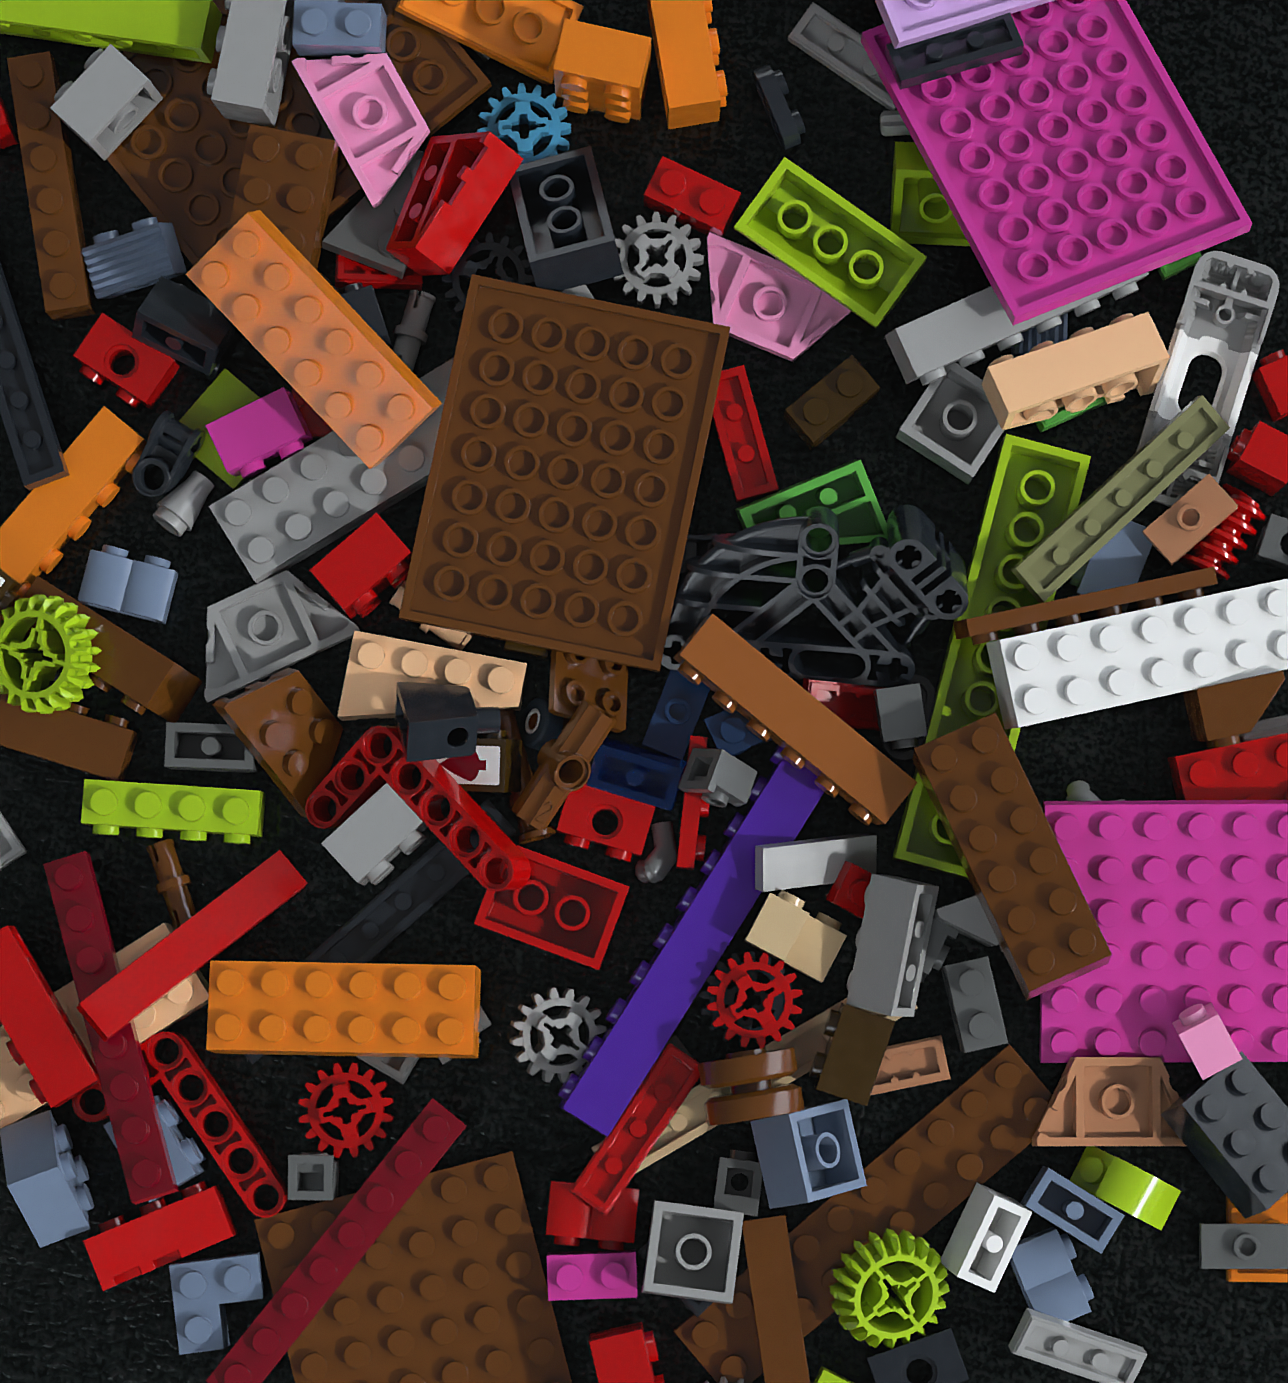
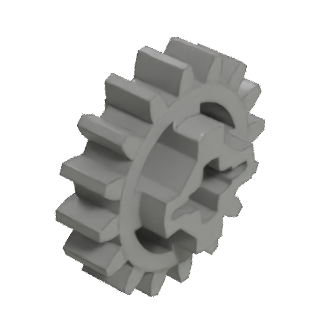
(670, 246)
(546, 1052)

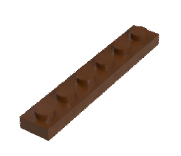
(1068, 610)

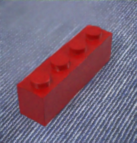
(40, 1027)

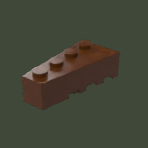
(130, 665)

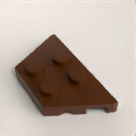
(285, 732)

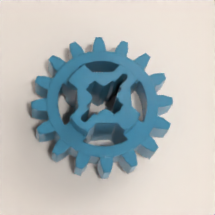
(541, 129)

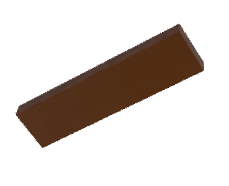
(775, 1300)

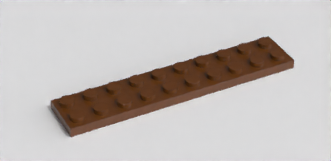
(906, 1189)

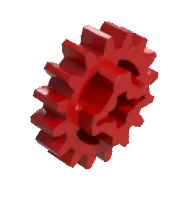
(765, 1017)
(349, 1130)

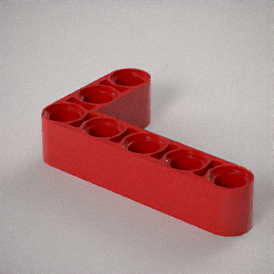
(425, 802)
(197, 1113)

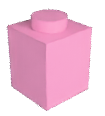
(1206, 1039)

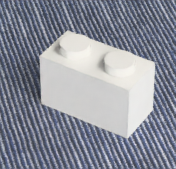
(985, 1237)

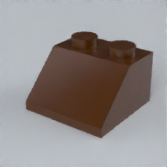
(1229, 708)

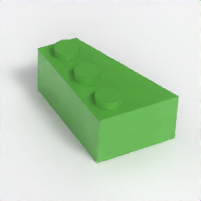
(840, 489)

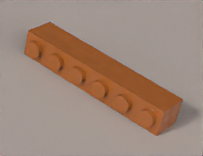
(794, 720)

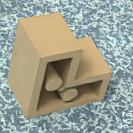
(796, 937)

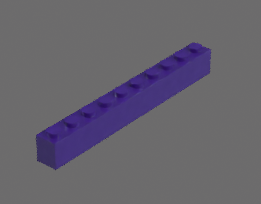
(687, 949)

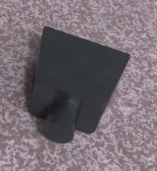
(440, 721)

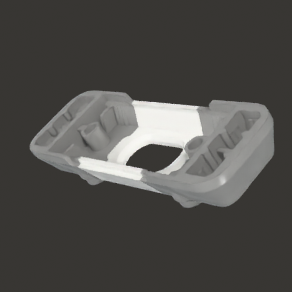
(1223, 319)

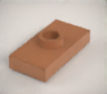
(1190, 519)
(912, 1065)

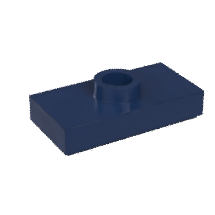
(675, 716)

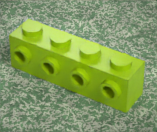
(178, 808)

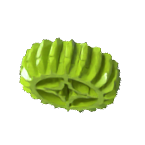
(61, 637)
(918, 1274)

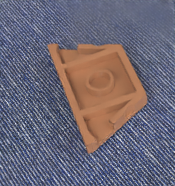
(1109, 1104)

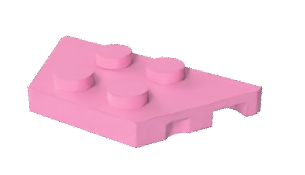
(367, 116)
(767, 300)

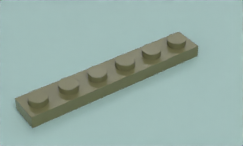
(1120, 498)

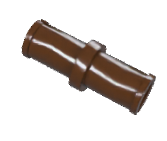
(172, 882)

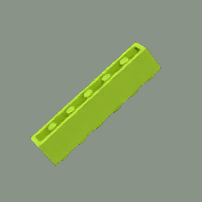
(139, 26)

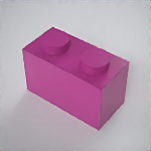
(259, 433)
(592, 1274)

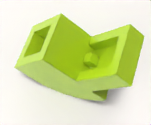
(1125, 1186)

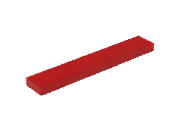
(191, 946)

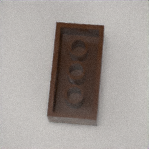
(290, 182)

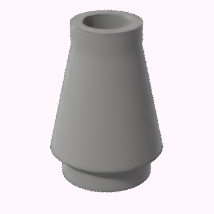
(183, 504)

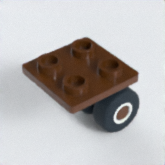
(571, 682)

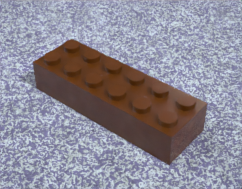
(1011, 856)

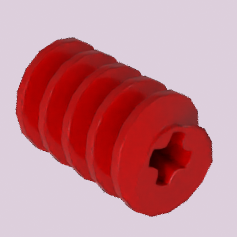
(1218, 544)

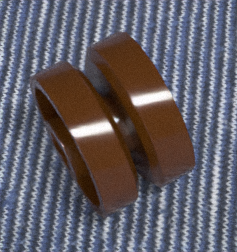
(750, 1085)

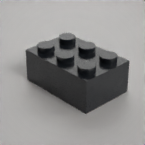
(565, 221)
(1236, 1134)

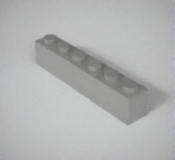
(972, 325)

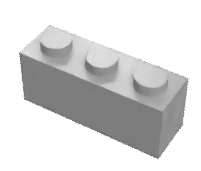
(892, 945)

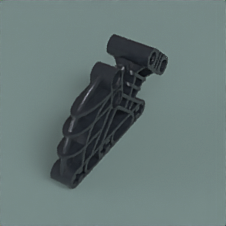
(908, 575)

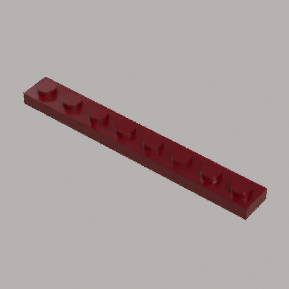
(120, 1058)
(340, 1247)

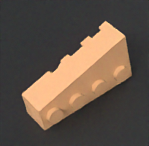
(1076, 371)
(382, 661)

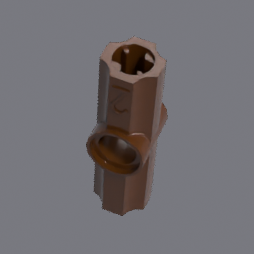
(550, 783)

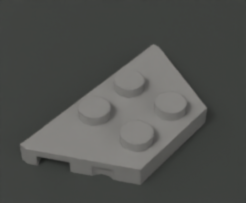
(267, 632)

